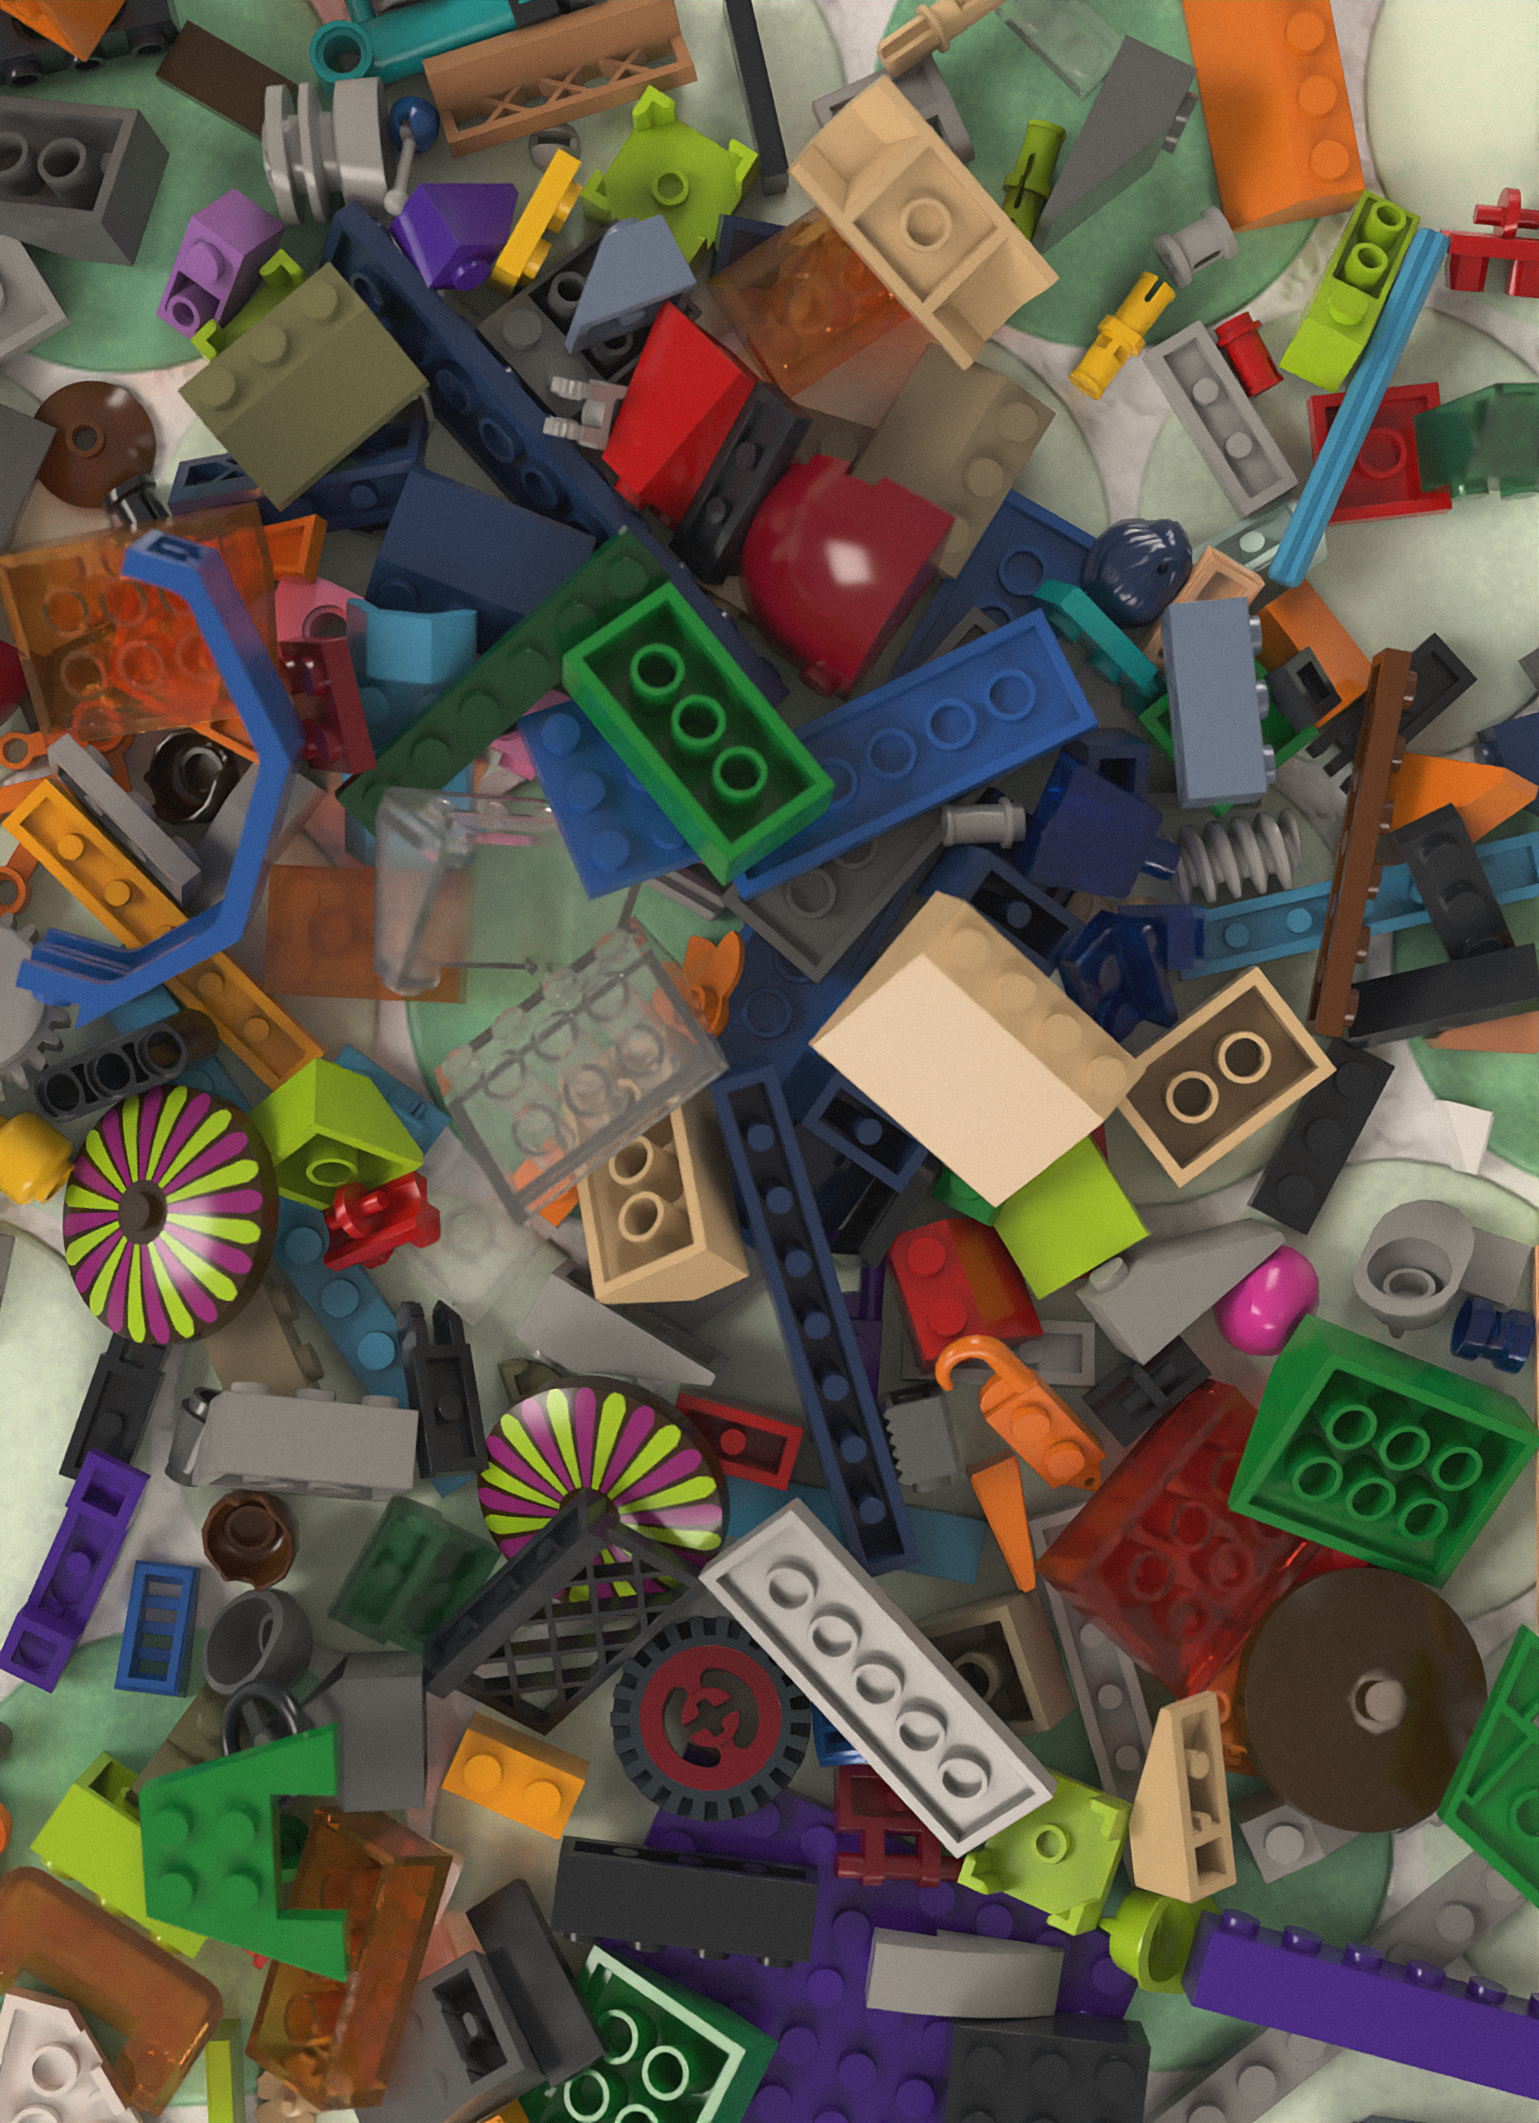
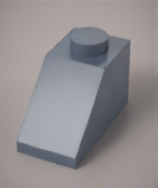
(629, 282)

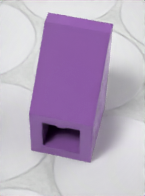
(219, 263)

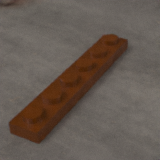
(1365, 818)

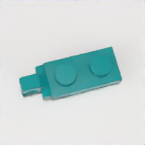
(1111, 652)

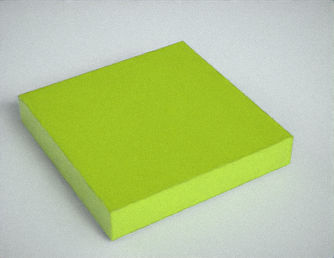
(1069, 1219)

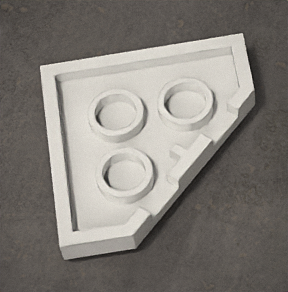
(54, 2065)

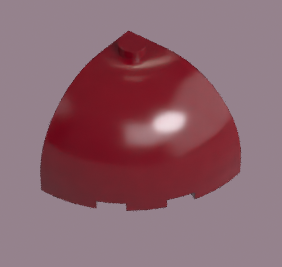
(837, 568)

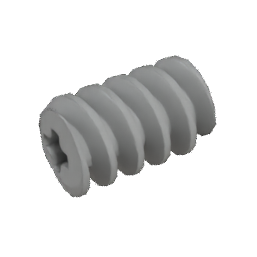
(1236, 855)

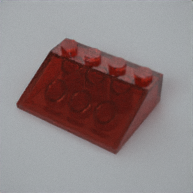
(1164, 1556)

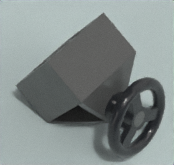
(380, 1720)

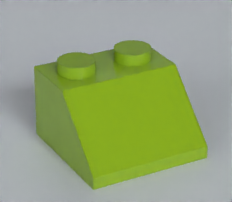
(332, 1131)

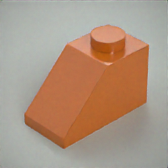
(1478, 791)

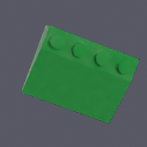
(1379, 1453)
(671, 2054)

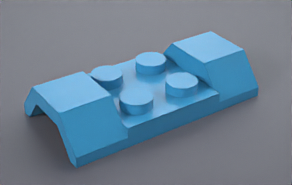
(399, 670)

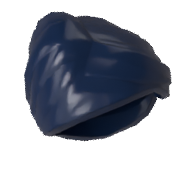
(1137, 569)

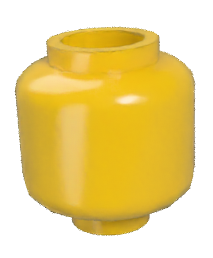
(32, 1158)

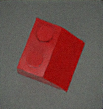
(957, 1284)

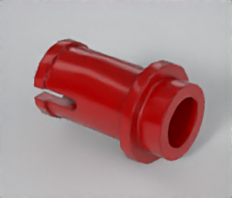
(1248, 354)

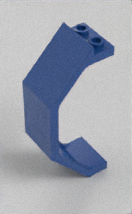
(105, 976)

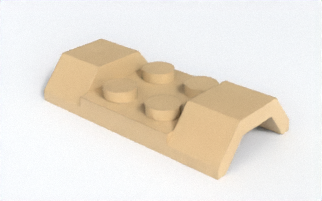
(920, 220)

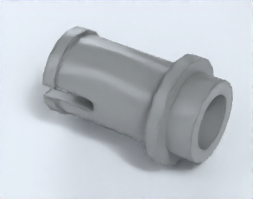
(983, 823)

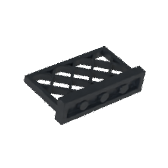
(522, 1596)

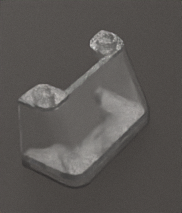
(478, 888)

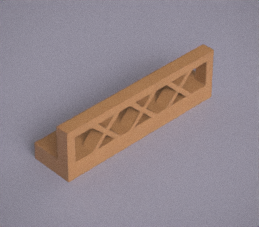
(556, 62)

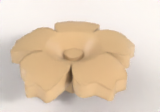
(281, 2103)

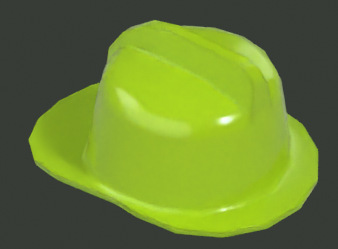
(1154, 1937)

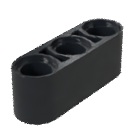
(150, 1058)

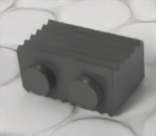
(920, 1436)

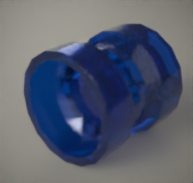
(1492, 1335)

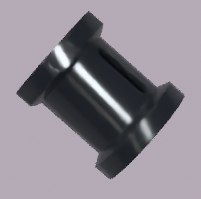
(135, 501)

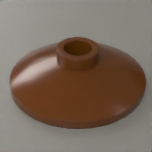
(122, 447)

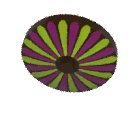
(170, 1215)
(622, 1446)

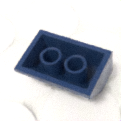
(470, 552)

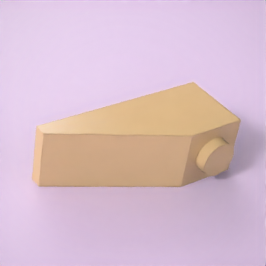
(1182, 1806)

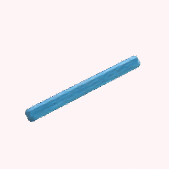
(1358, 408)

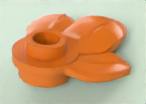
(714, 974)

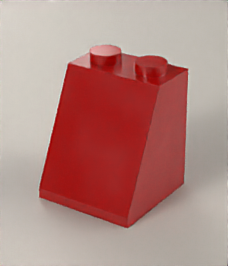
(675, 415)

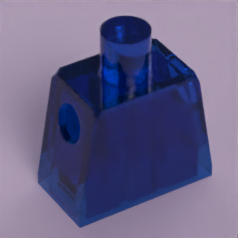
(1092, 834)

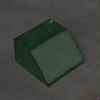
(1481, 444)

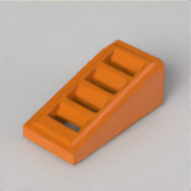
(1001, 1497)

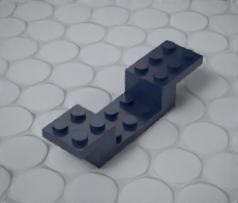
(836, 1125)

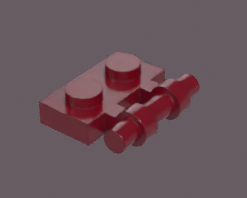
(873, 1809)

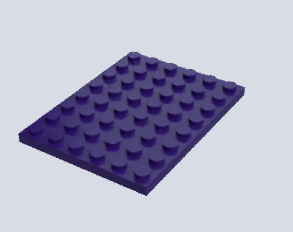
(833, 2051)

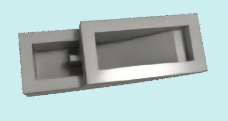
(961, 1975)

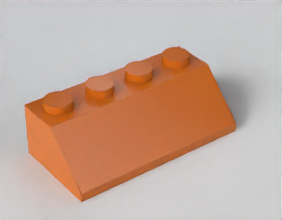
(1274, 109)

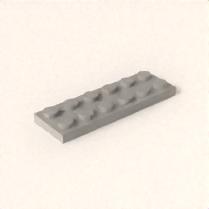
(878, 1679)

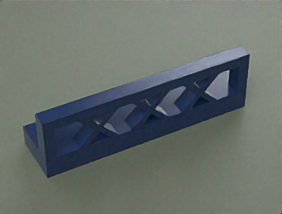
(351, 495)

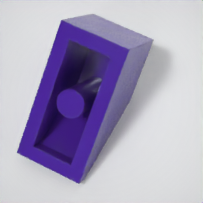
(455, 231)

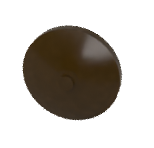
(1359, 1698)

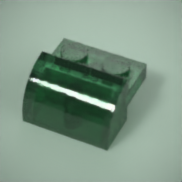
(411, 1575)

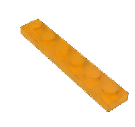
(139, 911)

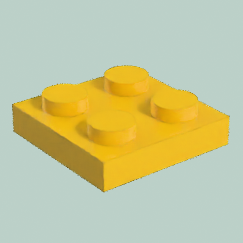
(546, 209)

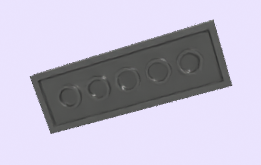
(829, 906)

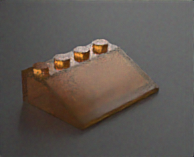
(119, 651)

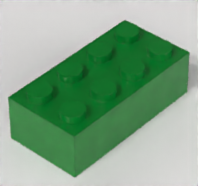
(696, 733)

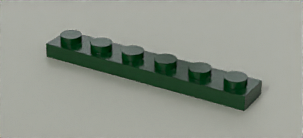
(506, 677)

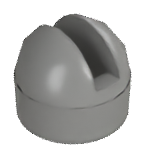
(543, 153)

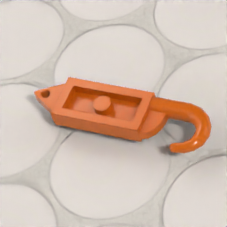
(1029, 1414)

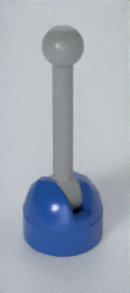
(409, 140)

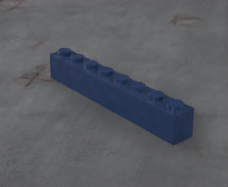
(812, 1316)

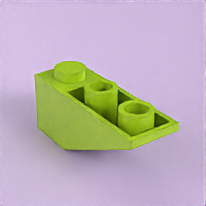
(1350, 292)

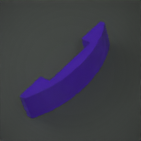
(75, 1570)

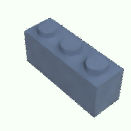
(1216, 702)

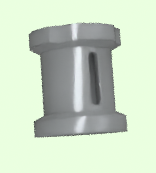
(1196, 246)

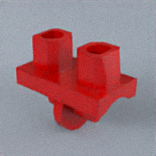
(1470, 251)
(371, 1223)

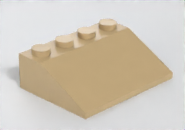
(976, 1051)

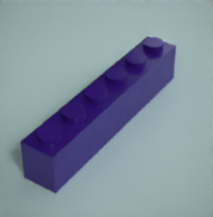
(1364, 2001)

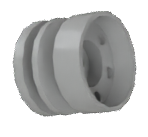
(328, 150)

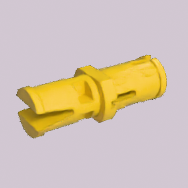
(1121, 336)

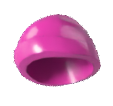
(1268, 1303)

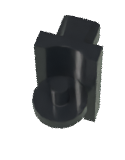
(1140, 1394)

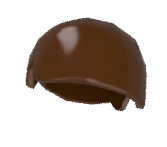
(251, 1538)

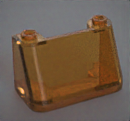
(114, 1976)

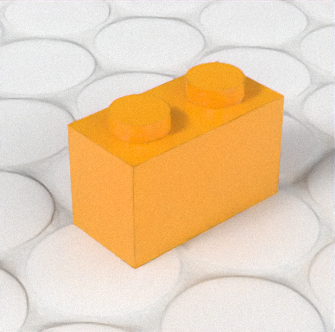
(516, 1775)

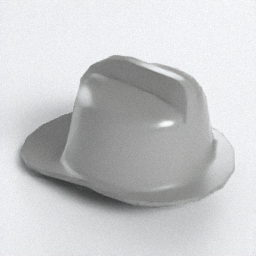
(1414, 1264)

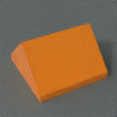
(1303, 620)

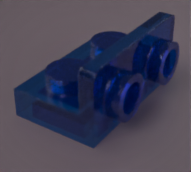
(1117, 975)

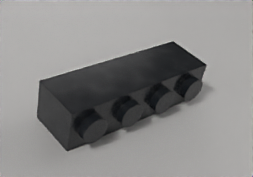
(685, 1901)

